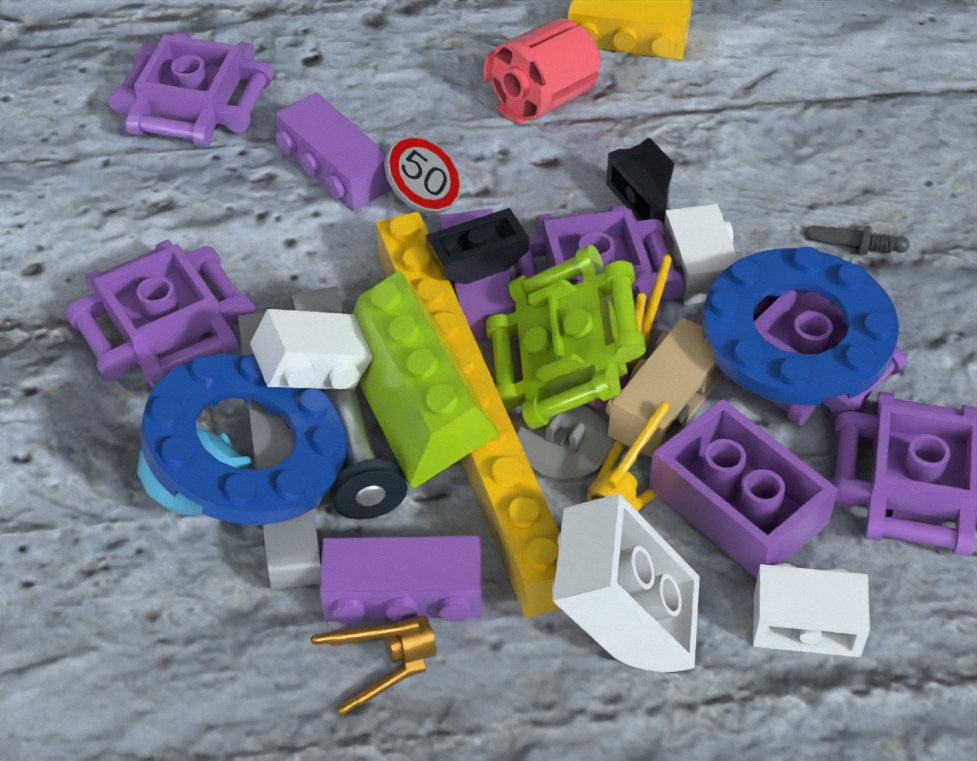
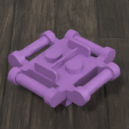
(190, 88)
(616, 239)
(160, 310)
(810, 326)
(918, 470)

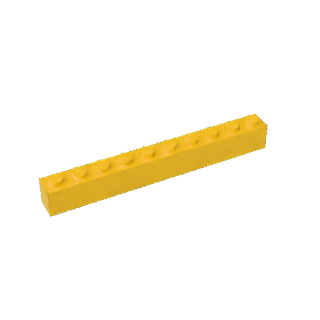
(499, 468)

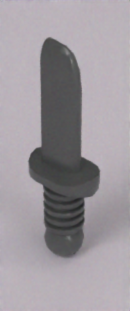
(864, 239)

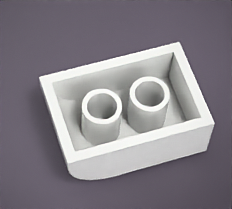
(626, 586)

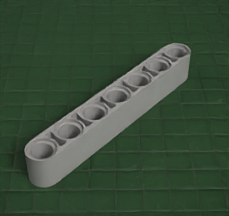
(291, 544)

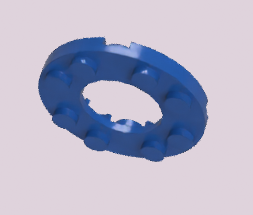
(790, 376)
(223, 490)

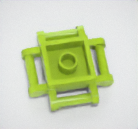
(569, 336)

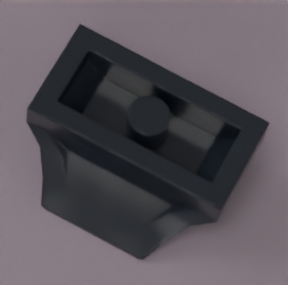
(641, 179)
(478, 247)

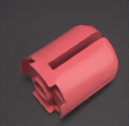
(542, 69)

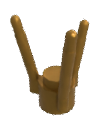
(404, 640)

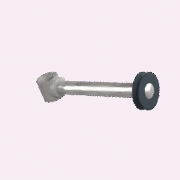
(368, 484)

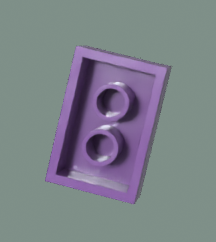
(741, 488)

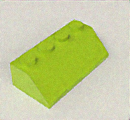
(417, 383)

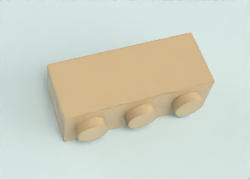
(676, 372)

